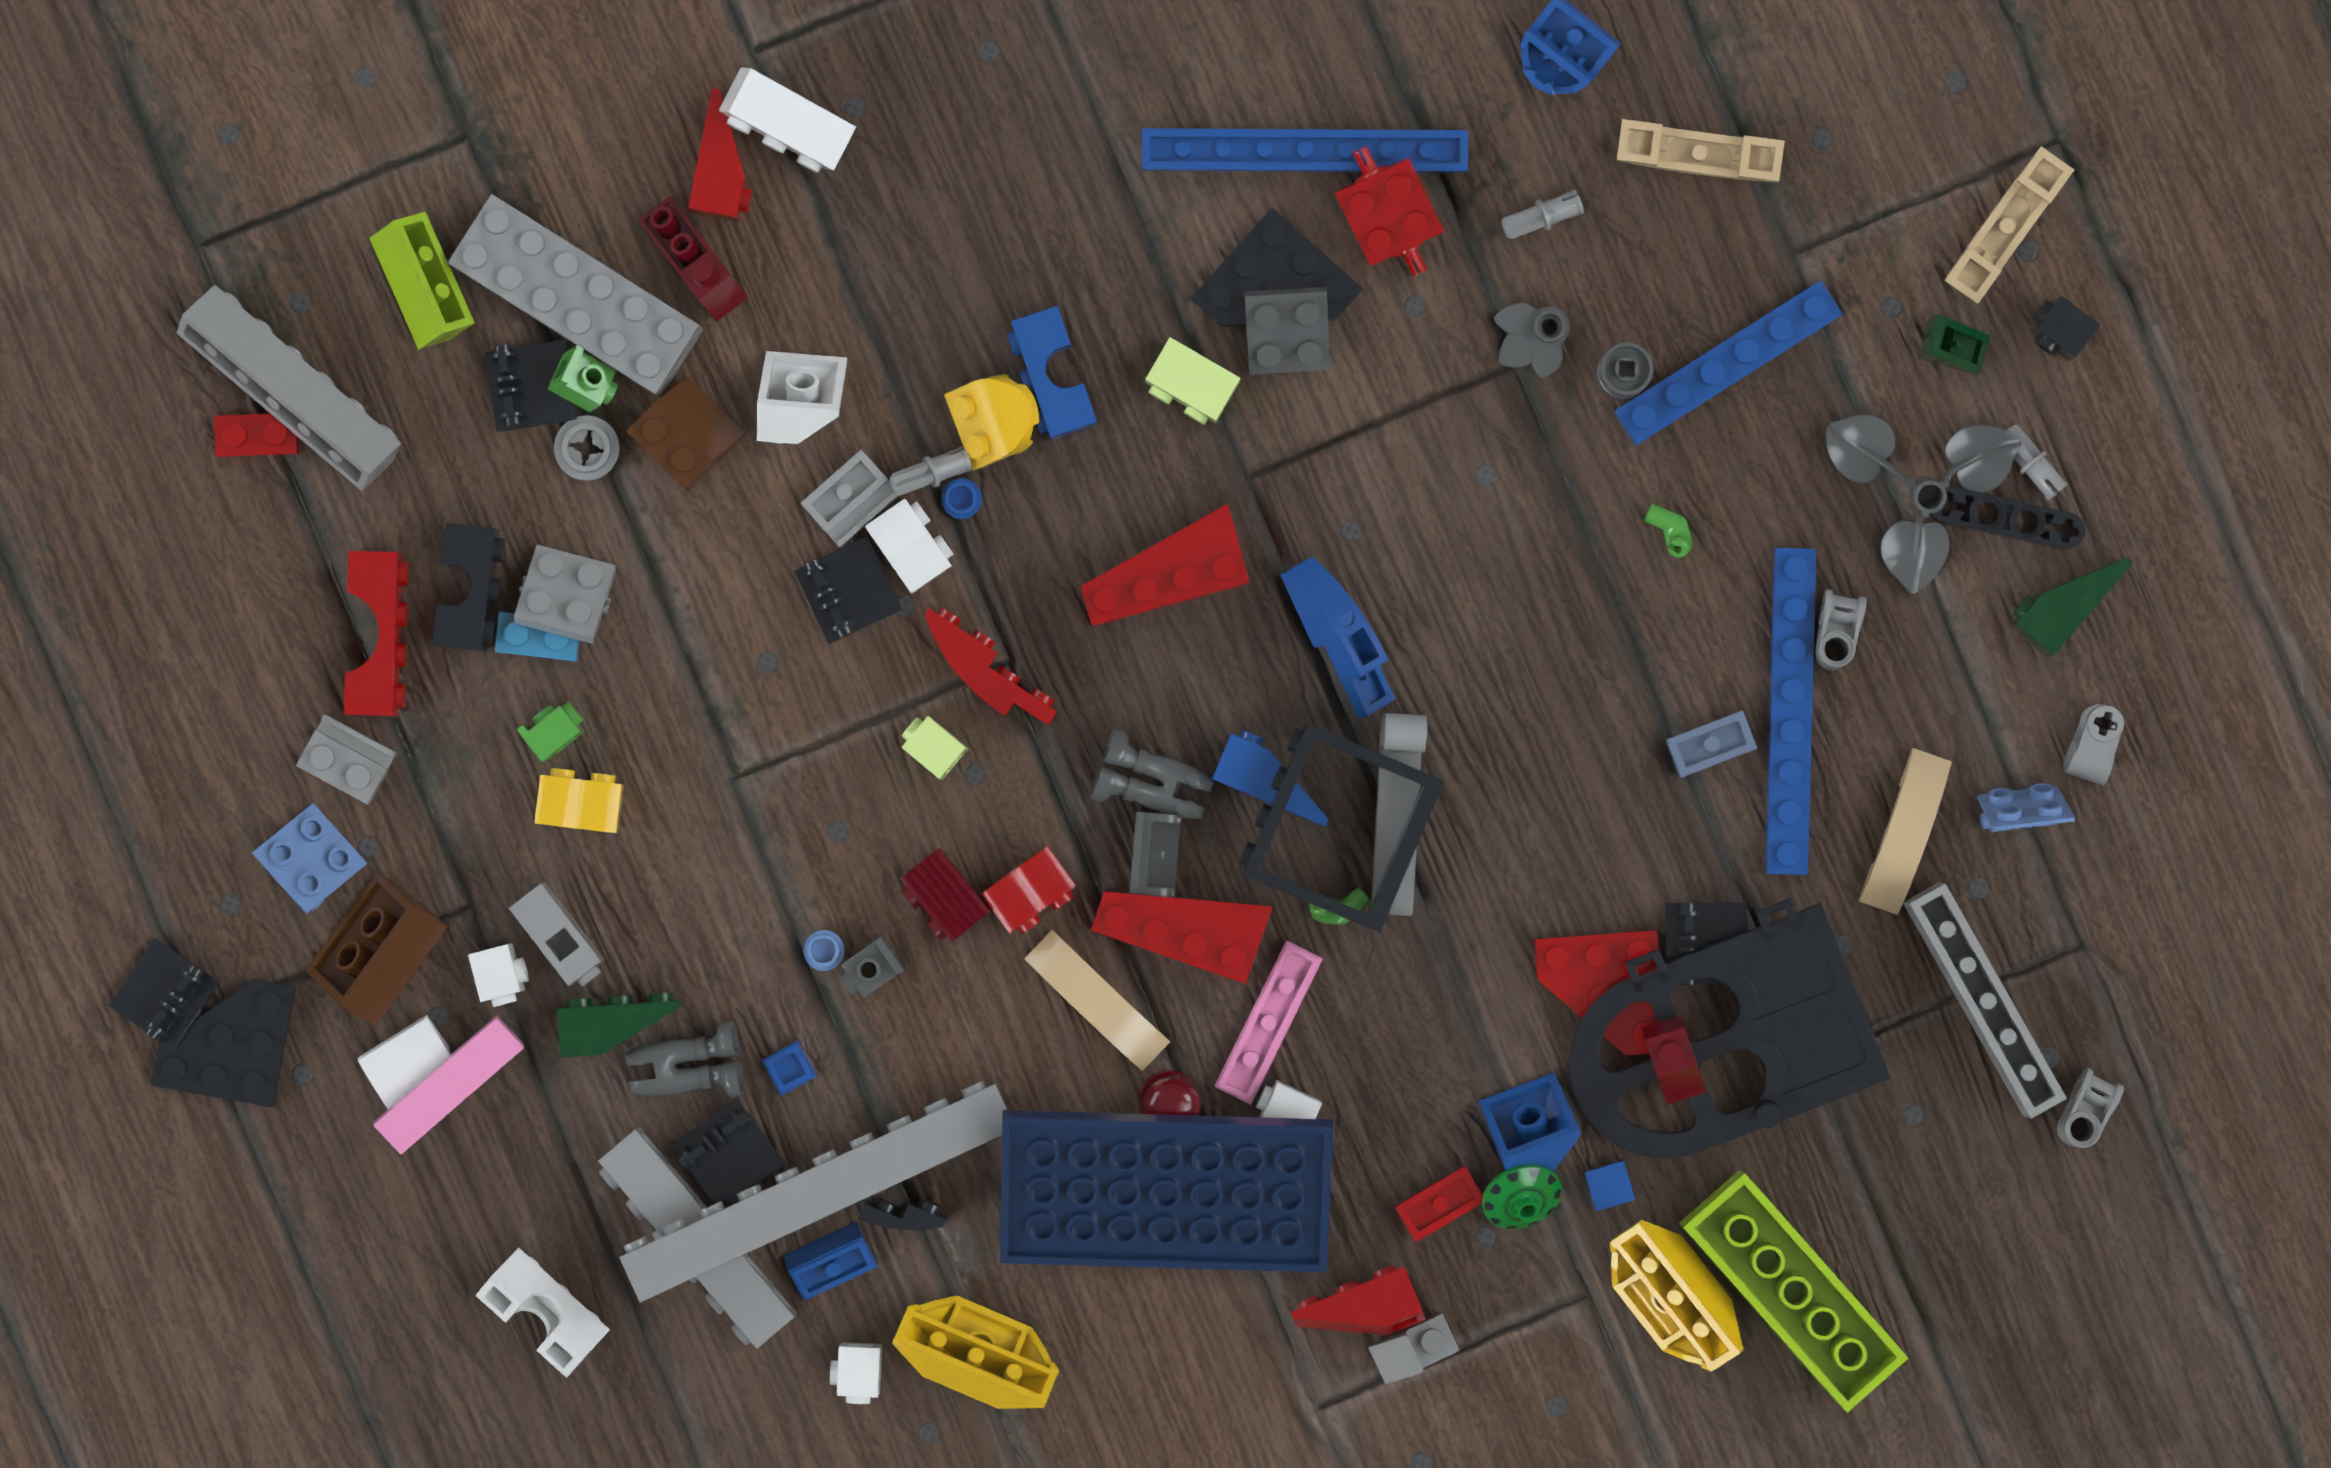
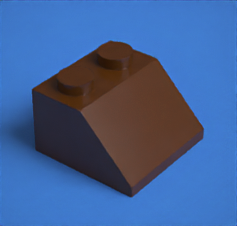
(686, 433)

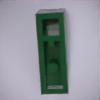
(2057, 612)

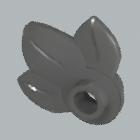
(1527, 341)

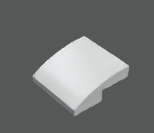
(404, 1060)

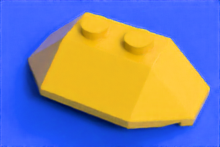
(1674, 1295)
(977, 1353)

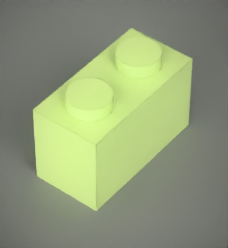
(1191, 381)
(933, 746)

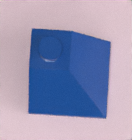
(1531, 1123)

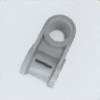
(1839, 627)
(2093, 750)
(2090, 1107)

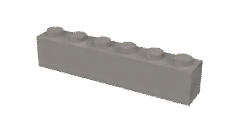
(288, 387)
(1984, 1000)
(664, 1198)

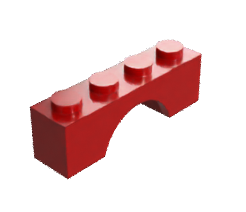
(376, 685)

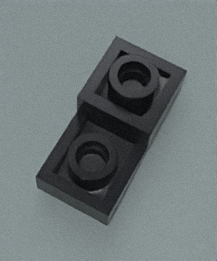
(918, 1216)

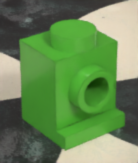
(571, 381)
(552, 730)

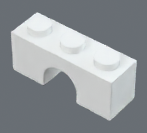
(526, 1287)

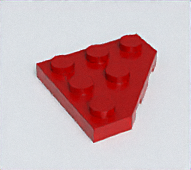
(1586, 966)

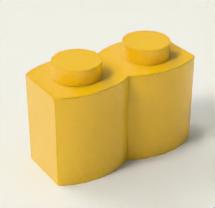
(579, 802)

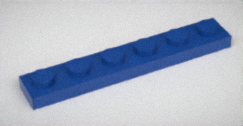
(1728, 363)

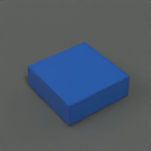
(789, 1068)
(1609, 1185)

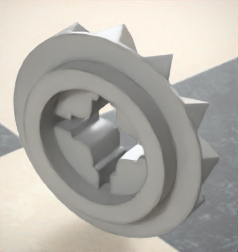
(576, 432)

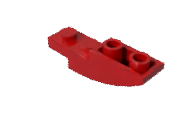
(971, 660)

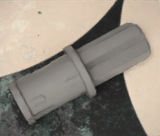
(1543, 215)
(2036, 465)
(931, 471)

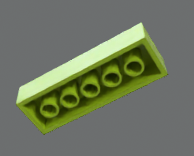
(1793, 1290)

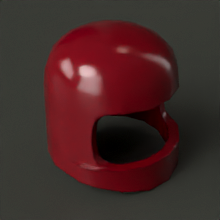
(1169, 1095)

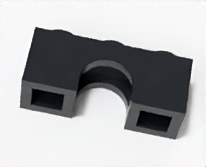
(469, 623)

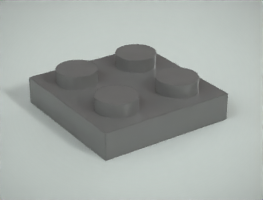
(1287, 330)

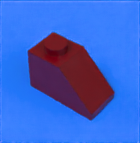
(1673, 1059)

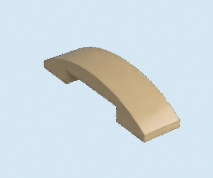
(1700, 152)
(2008, 224)
(1906, 831)
(1097, 1000)

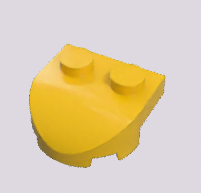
(993, 418)

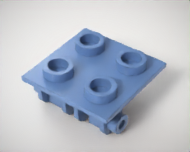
(2027, 808)
(309, 858)

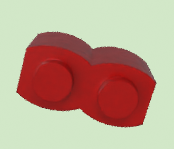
(1029, 890)

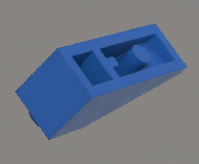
(1252, 769)

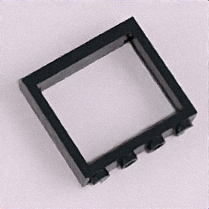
(1284, 784)

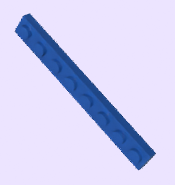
(1300, 149)
(1790, 711)

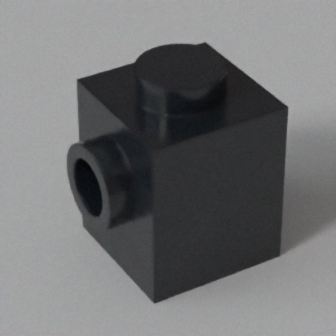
(2062, 328)

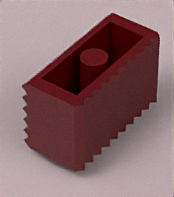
(944, 895)

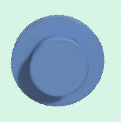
(824, 950)

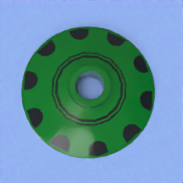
(1521, 1196)

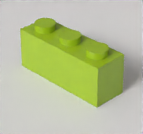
(421, 280)

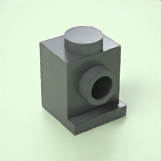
(885, 960)

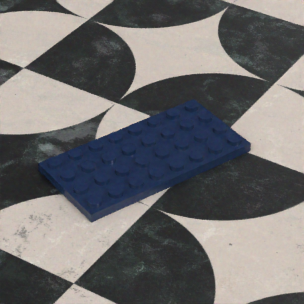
(1165, 1191)

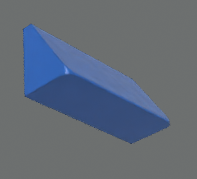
(830, 1261)

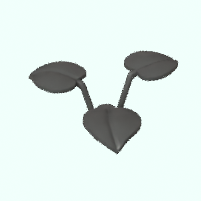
(1918, 550)

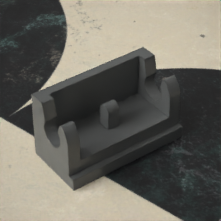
(1155, 854)

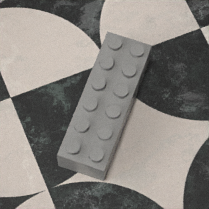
(575, 295)

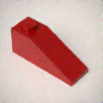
(719, 176)

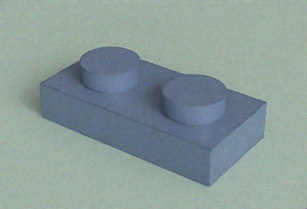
(1711, 744)

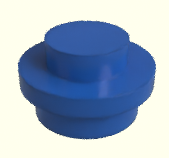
(961, 498)

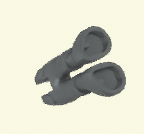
(1165, 769)
(674, 1081)

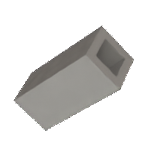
(558, 935)

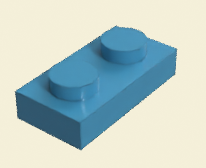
(527, 641)

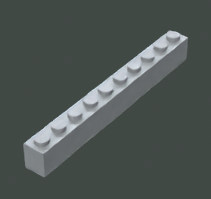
(814, 1193)

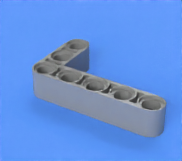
(1403, 740)

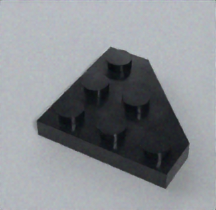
(1273, 259)
(233, 1047)

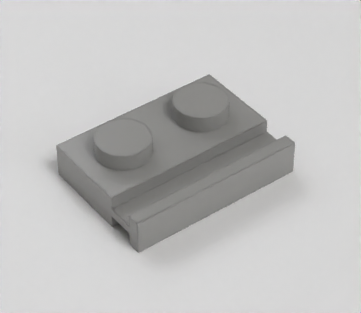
(850, 498)
(346, 759)

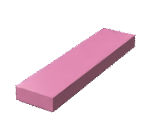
(1268, 1022)
(448, 1085)

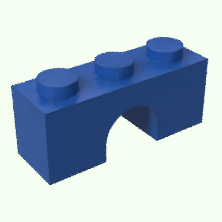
(1038, 339)

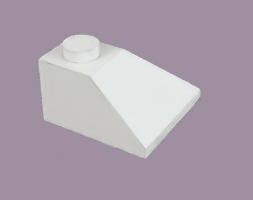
(798, 395)

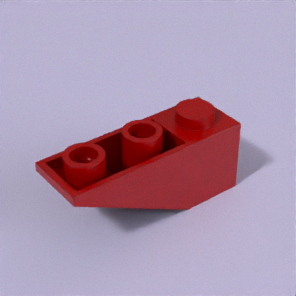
(1370, 1308)

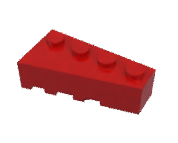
(1176, 570)
(1195, 931)

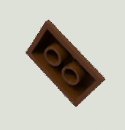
(376, 949)

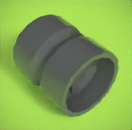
(1624, 371)

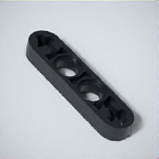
(2005, 520)

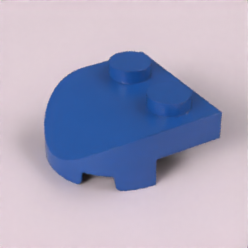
(1565, 49)

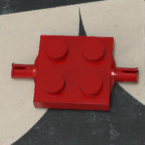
(1389, 211)

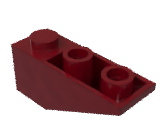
(693, 259)

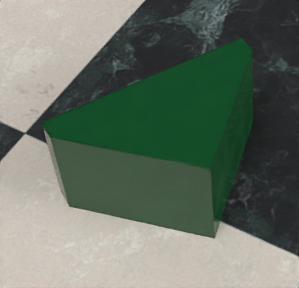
(1953, 345)

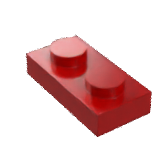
(253, 436)
(1439, 1203)

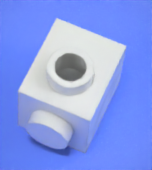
(498, 974)
(857, 1371)

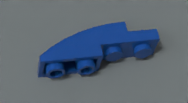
(1340, 626)

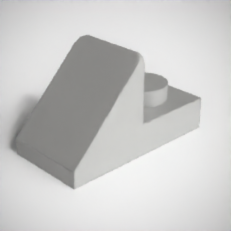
(1413, 1349)

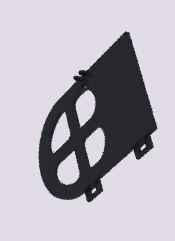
(1792, 1013)

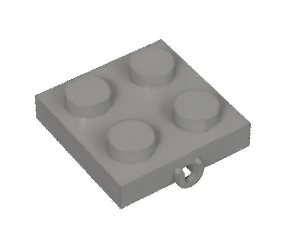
(564, 594)

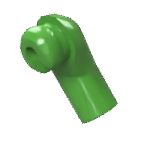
(1674, 527)
(1356, 900)

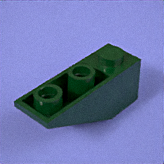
(599, 1028)

